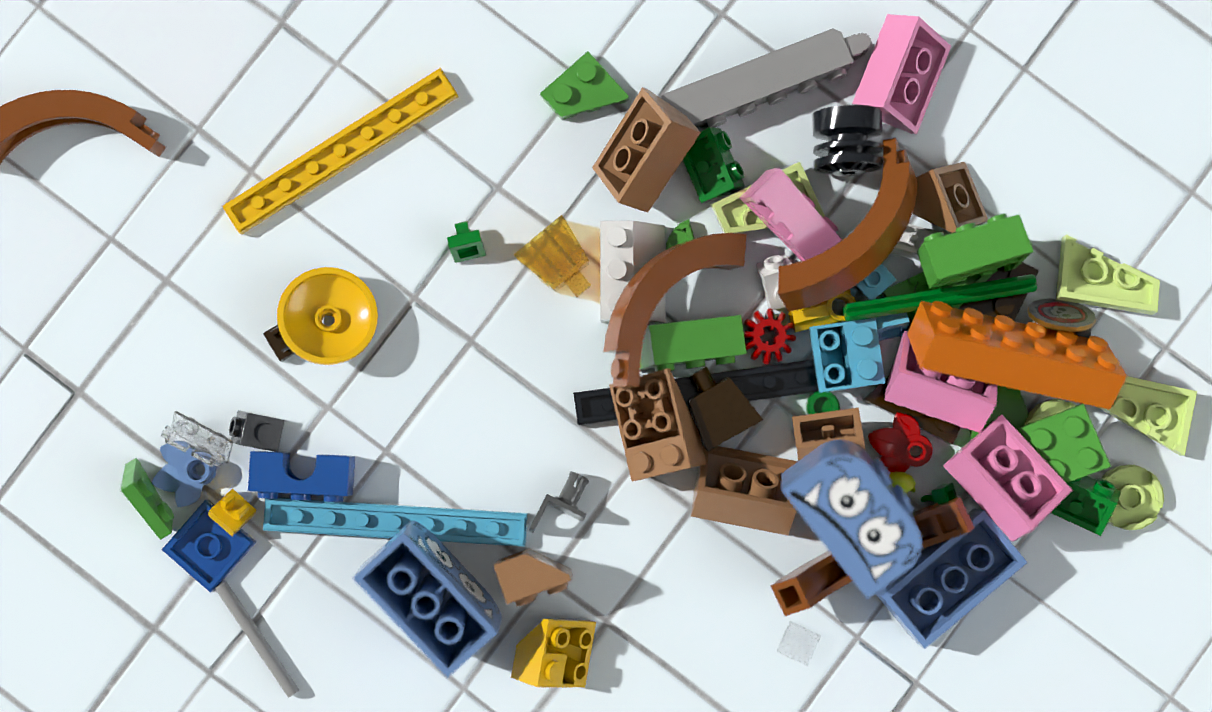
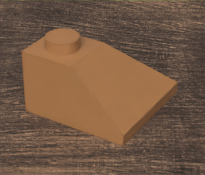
(949, 198)

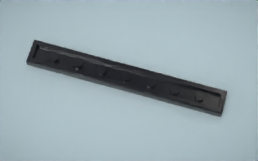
(754, 383)

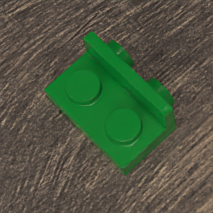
(712, 165)
(1088, 503)

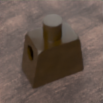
(719, 409)

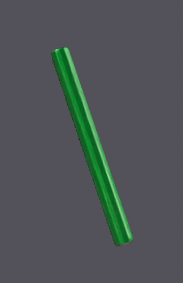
(950, 296)

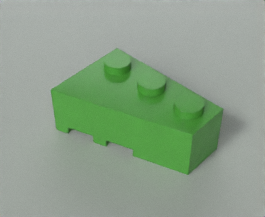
(974, 250)
(693, 343)

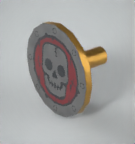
(1061, 315)

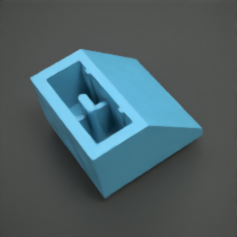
(847, 355)

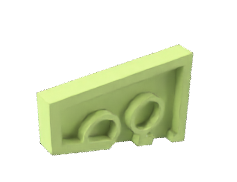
(737, 217)
(1098, 281)
(1156, 411)

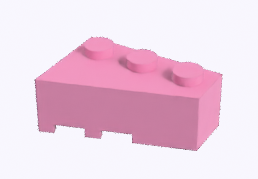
(790, 215)

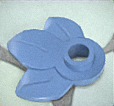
(181, 475)

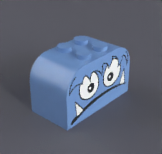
(855, 512)
(430, 597)

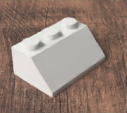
(623, 252)

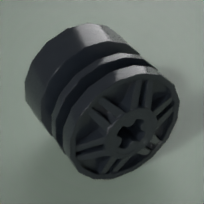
(847, 135)

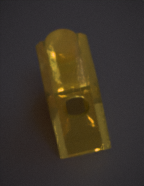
(556, 258)

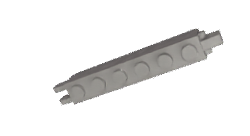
(768, 78)

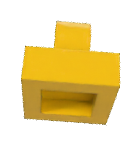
(232, 512)

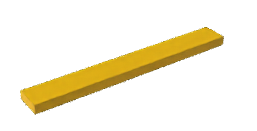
(340, 151)

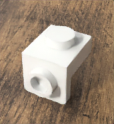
(769, 273)

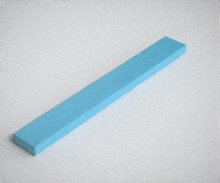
(388, 520)

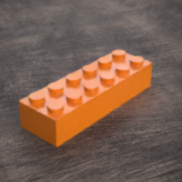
(1015, 354)

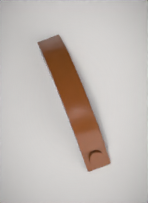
(55, 108)
(864, 248)
(648, 287)
(824, 574)

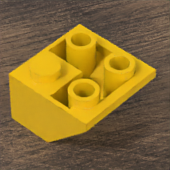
(555, 654)

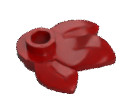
(896, 441)

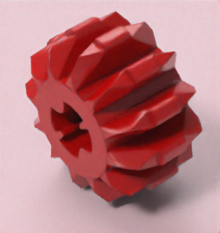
(778, 341)

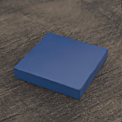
(206, 548)

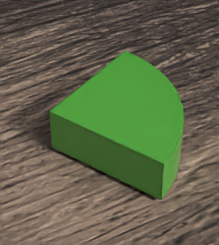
(680, 234)

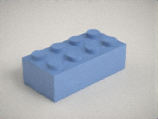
(951, 579)

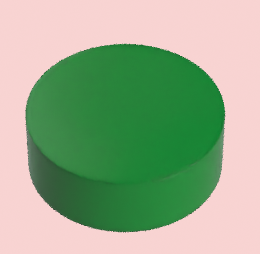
(821, 403)

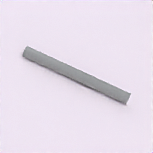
(257, 639)

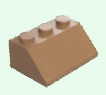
(645, 151)
(743, 490)

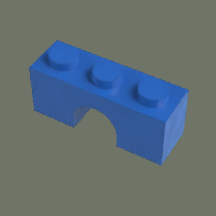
(272, 474)

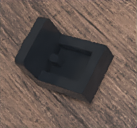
(256, 431)

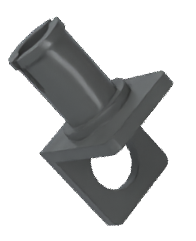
(566, 501)

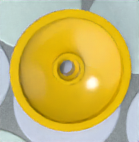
(323, 294)

